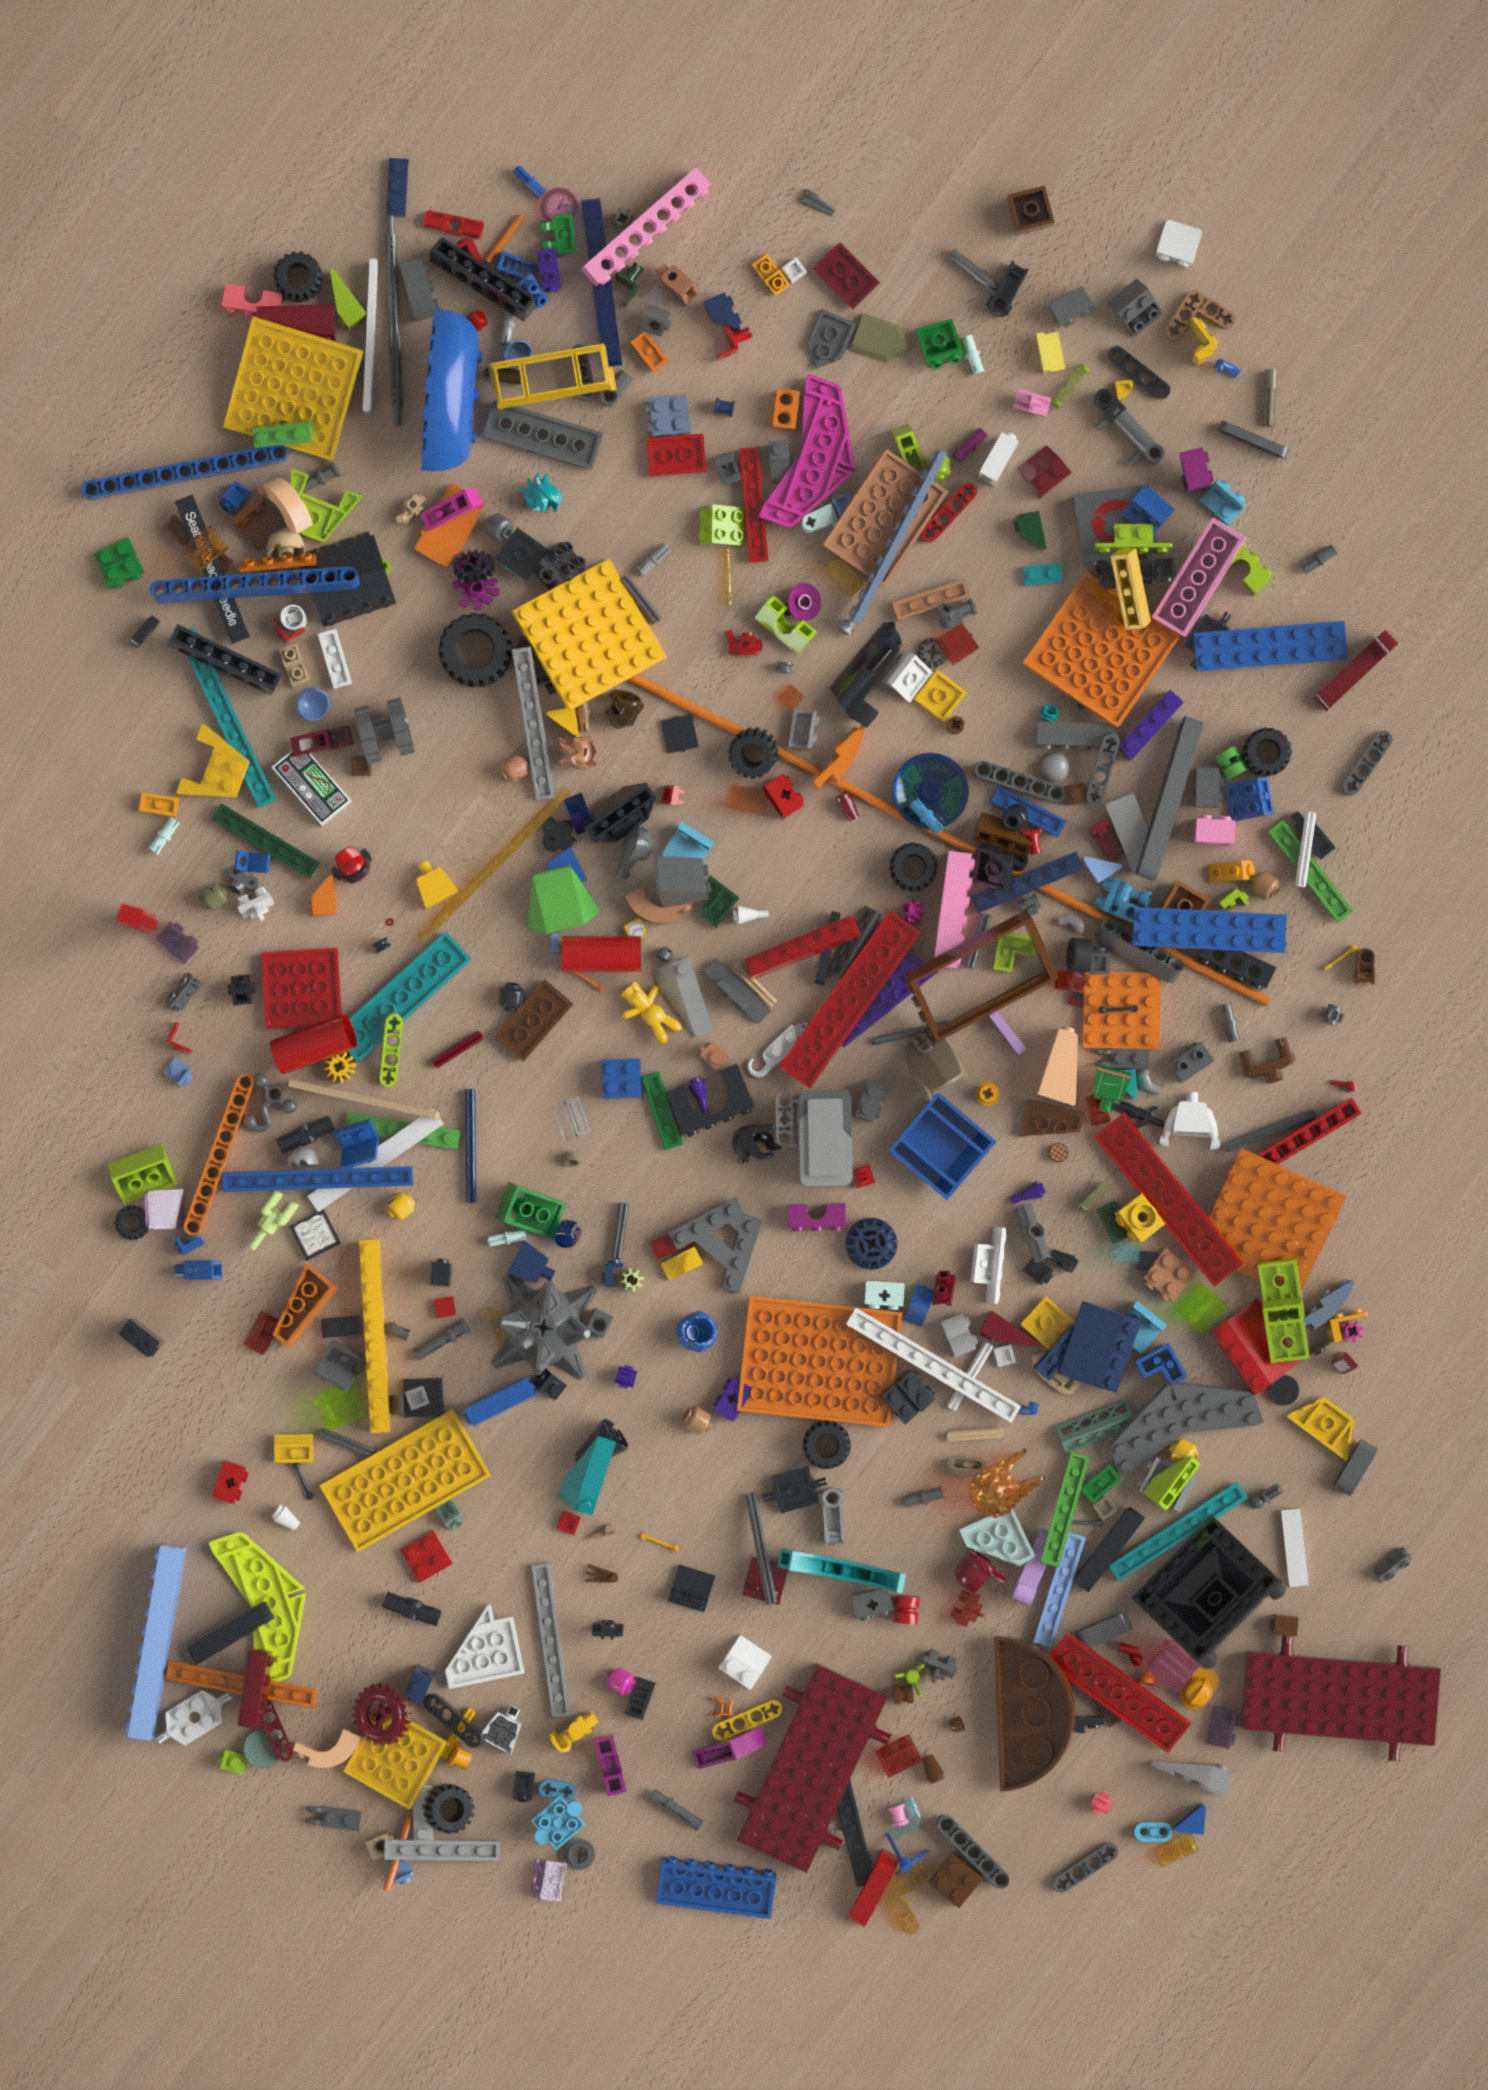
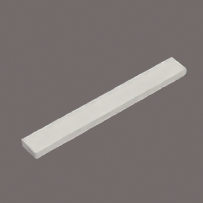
(370, 336)
(386, 1153)

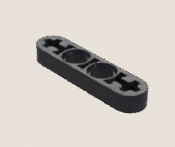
(1141, 369)
(826, 955)
(452, 1723)

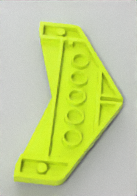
(263, 1580)

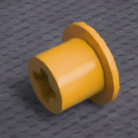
(987, 1093)
(459, 1757)

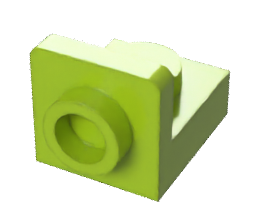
(1229, 901)
(232, 1761)

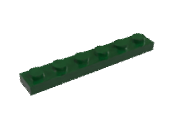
(265, 841)

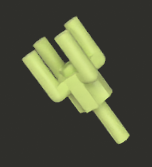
(272, 1217)

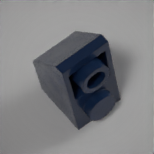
(720, 311)

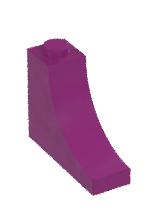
(730, 1749)

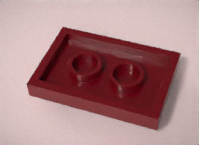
(846, 276)

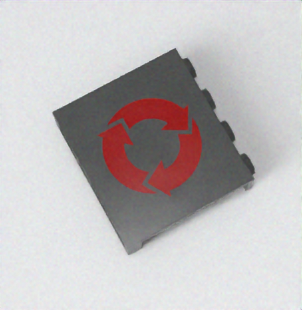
(1096, 518)

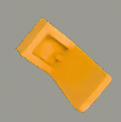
(1231, 871)
(1334, 1330)

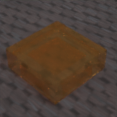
(791, 697)

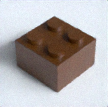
(1030, 210)
(955, 1880)

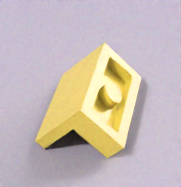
(1050, 352)

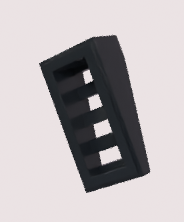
(638, 1715)

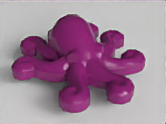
(478, 592)

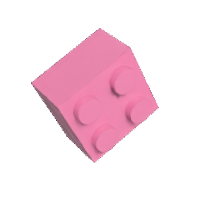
(1214, 831)

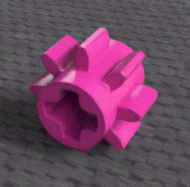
(912, 911)
(1357, 1329)

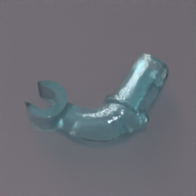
(914, 1819)

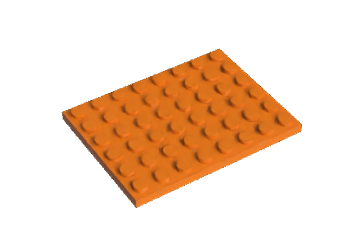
(813, 1364)

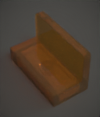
(204, 548)
(747, 799)

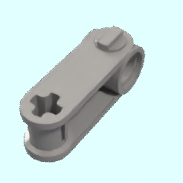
(832, 1516)

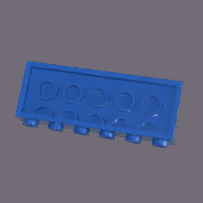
(716, 1887)

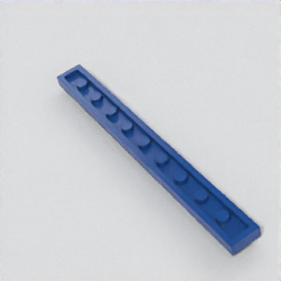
(317, 1179)

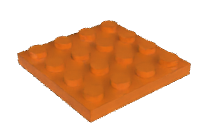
(1122, 1028)

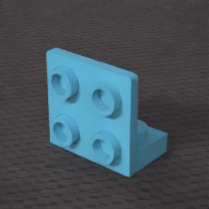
(1223, 501)
(688, 843)
(1149, 1326)

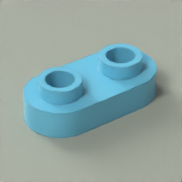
(1153, 1832)

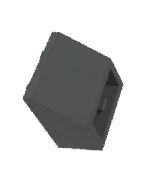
(1135, 307)

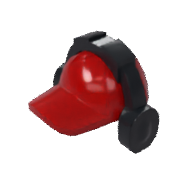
(351, 865)

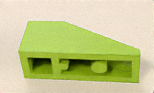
(347, 306)
(908, 446)
(1169, 1483)

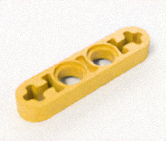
(748, 1722)

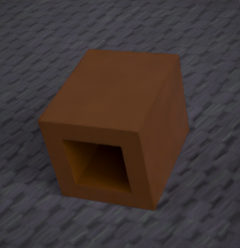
(1284, 1625)

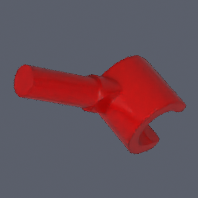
(1351, 1086)

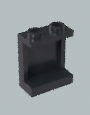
(141, 1337)

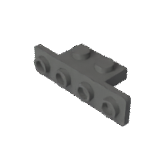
(737, 991)

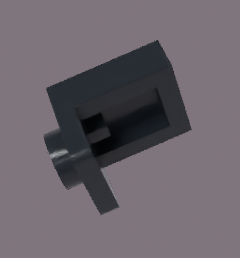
(549, 1384)

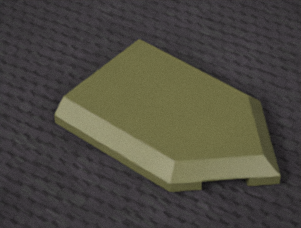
(879, 339)

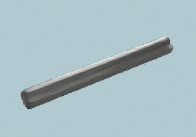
(1270, 1130)

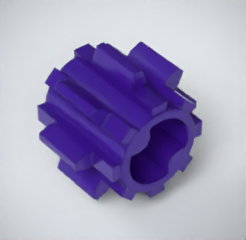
(625, 1376)

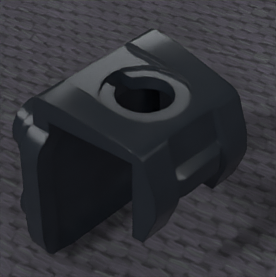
(562, 562)

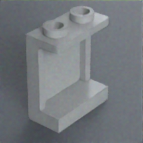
(1156, 1467)

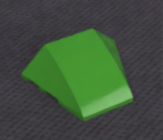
(559, 901)

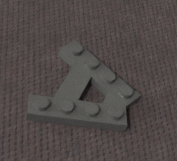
(735, 1259)

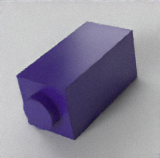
(549, 270)

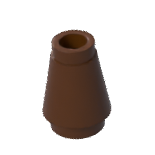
(932, 1769)

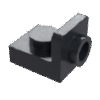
(1038, 1271)
(523, 1786)

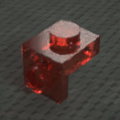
(1096, 1116)

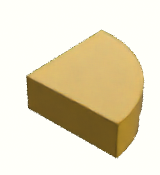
(1123, 388)

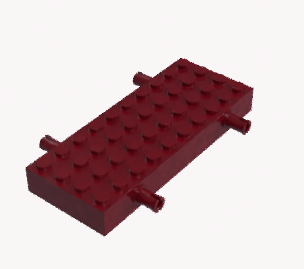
(1340, 1698)
(812, 1768)

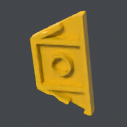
(1326, 1424)

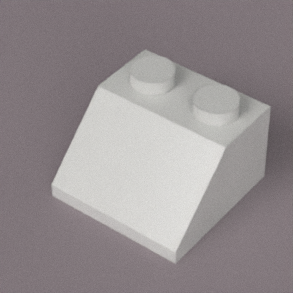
(745, 1662)

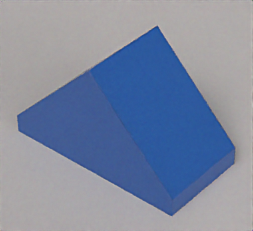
(919, 1305)
(1193, 1822)

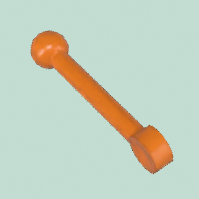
(589, 980)

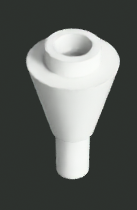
(744, 914)

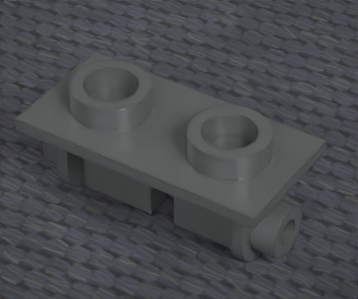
(178, 998)
(1399, 1561)

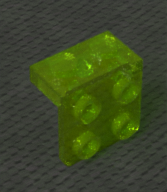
(340, 1406)

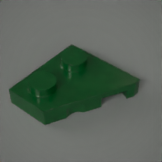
(719, 902)
(1108, 1219)

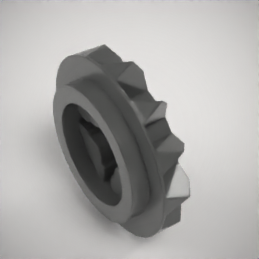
(926, 645)
(586, 1860)

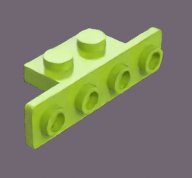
(1133, 536)

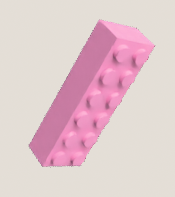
(1199, 577)
(953, 903)

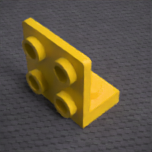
(1209, 341)

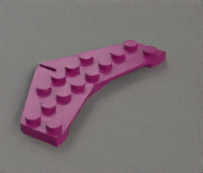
(823, 447)

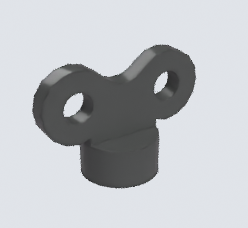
(241, 881)

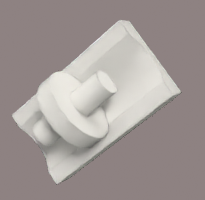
(257, 906)

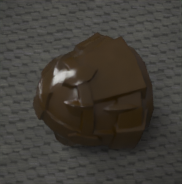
(624, 708)

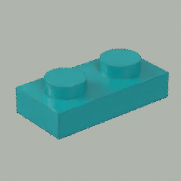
(1043, 574)

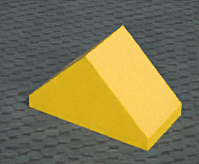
(565, 719)

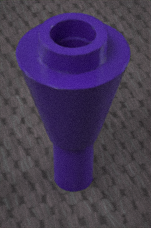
(698, 1088)
(1033, 1191)

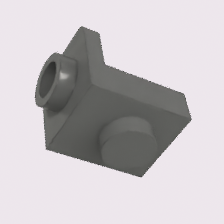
(727, 468)

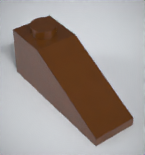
(991, 830)

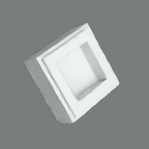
(794, 270)
(1004, 1355)

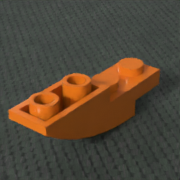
(845, 754)

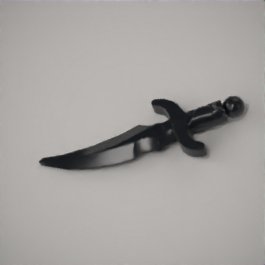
(1135, 1112)

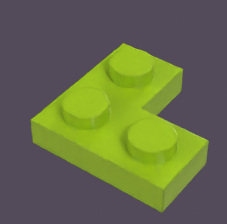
(1008, 947)

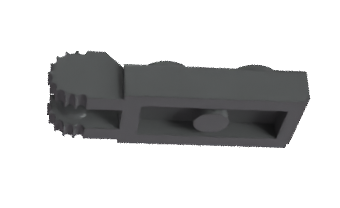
(1125, 1058)
(335, 1817)

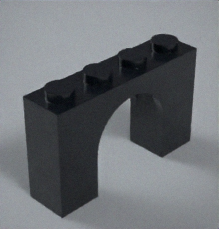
(691, 1120)

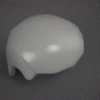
(1054, 767)
(303, 1154)

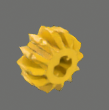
(341, 1073)

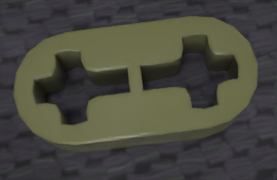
(1093, 1197)

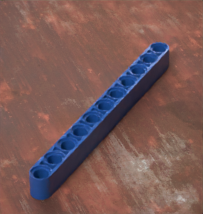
(175, 470)
(263, 588)

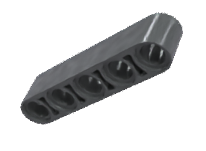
(1009, 782)
(1148, 957)
(976, 1860)

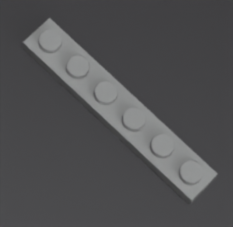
(441, 1850)

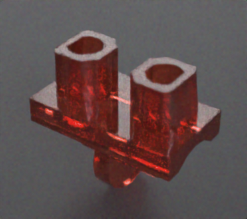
(971, 1609)

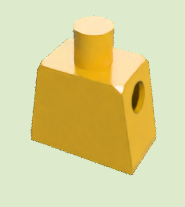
(434, 885)

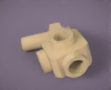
(412, 507)

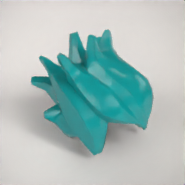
(541, 494)

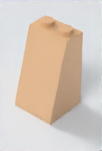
(1060, 1071)

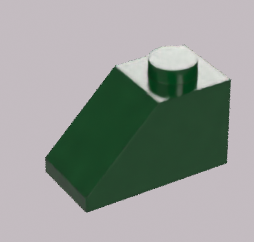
(1030, 529)

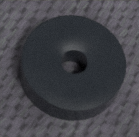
(1291, 1394)

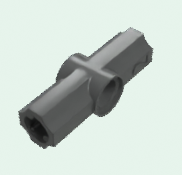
(1029, 1223)

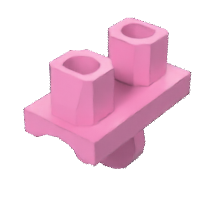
(1032, 403)

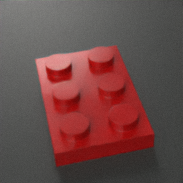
(676, 455)

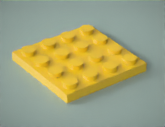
(397, 1769)

